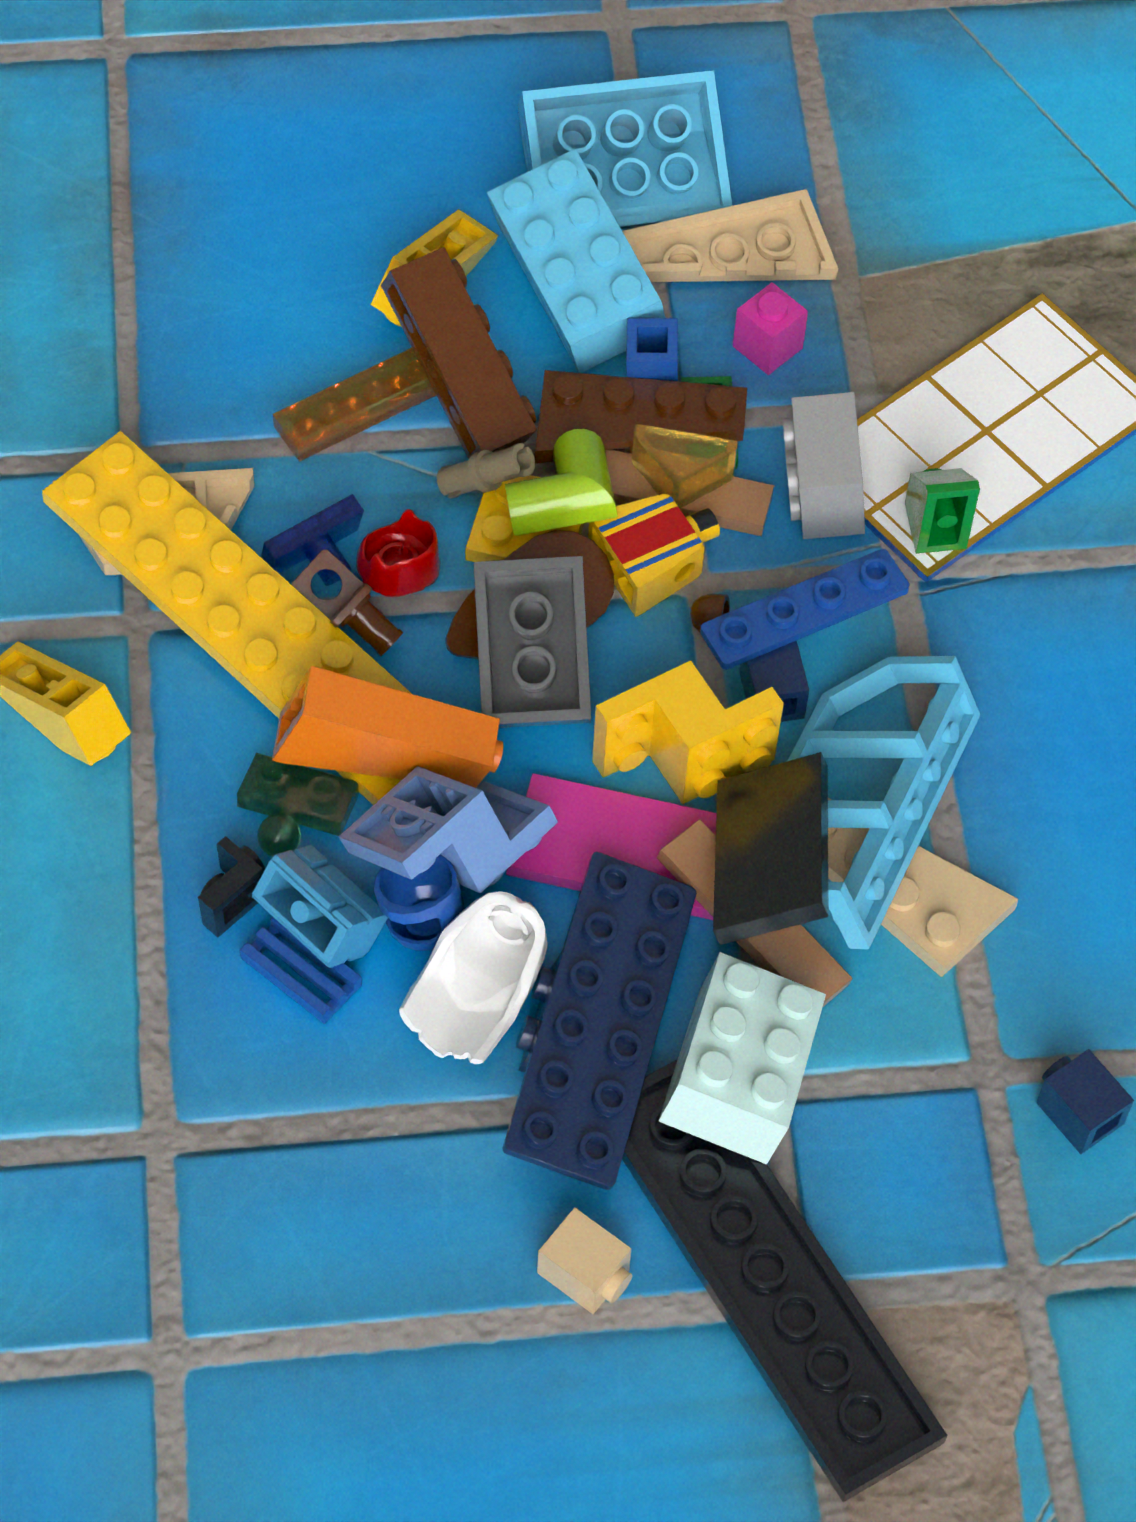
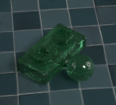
(294, 797)

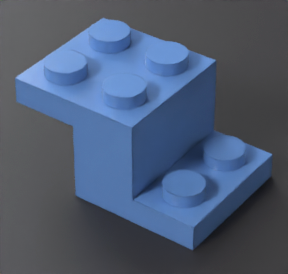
(434, 815)

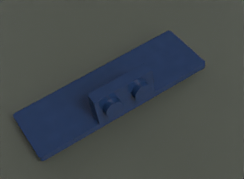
(598, 1021)

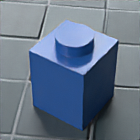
(652, 348)

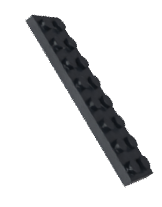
(782, 1300)

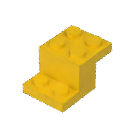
(686, 732)

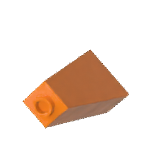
(382, 731)

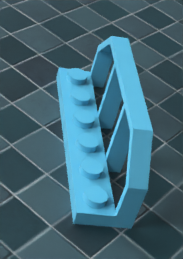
(914, 791)

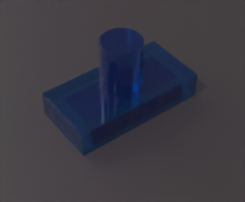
(313, 536)

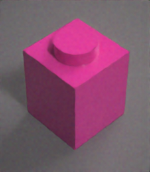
(770, 328)

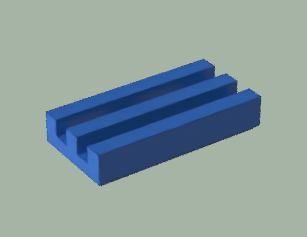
(342, 973)

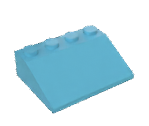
(643, 140)

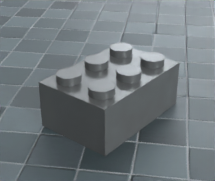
(533, 641)

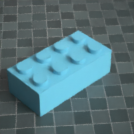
(575, 258)

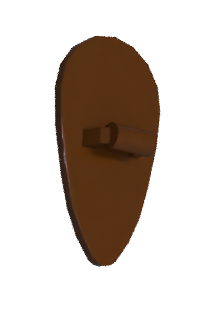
(598, 585)

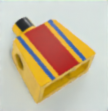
(653, 548)

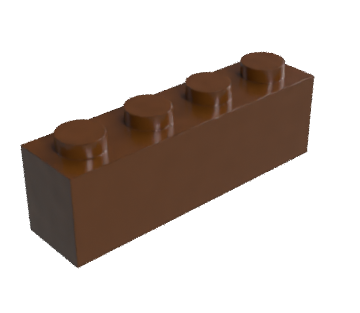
(459, 354)

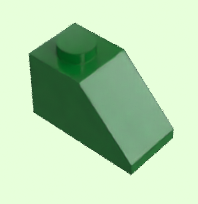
(941, 509)

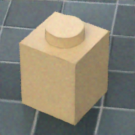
(585, 1262)

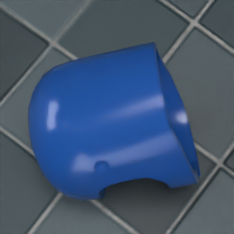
(419, 904)

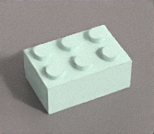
(743, 1058)

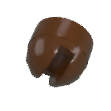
(708, 607)

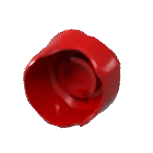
(400, 557)

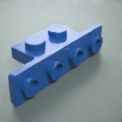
(804, 609)

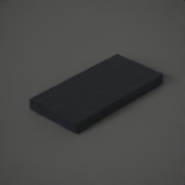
(771, 849)

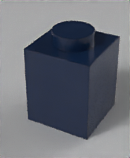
(784, 673)
(1083, 1100)

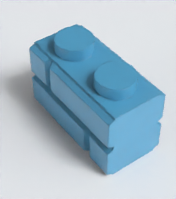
(319, 905)

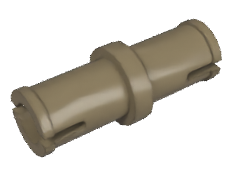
(486, 470)

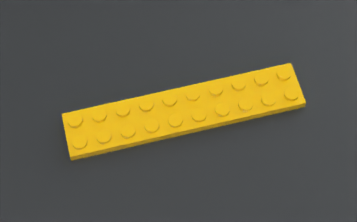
(207, 580)

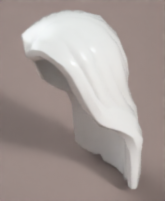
(477, 977)

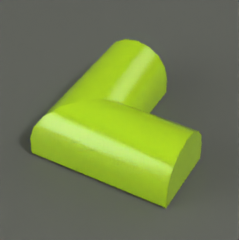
(573, 496)

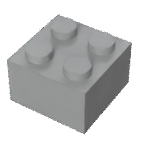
(825, 465)

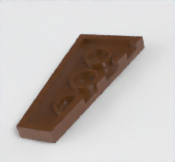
(617, 403)

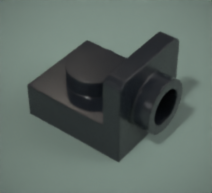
(230, 894)

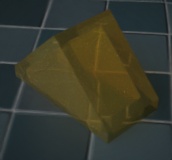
(683, 462)

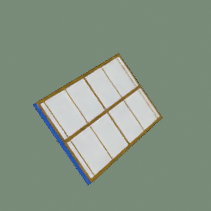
(1009, 408)

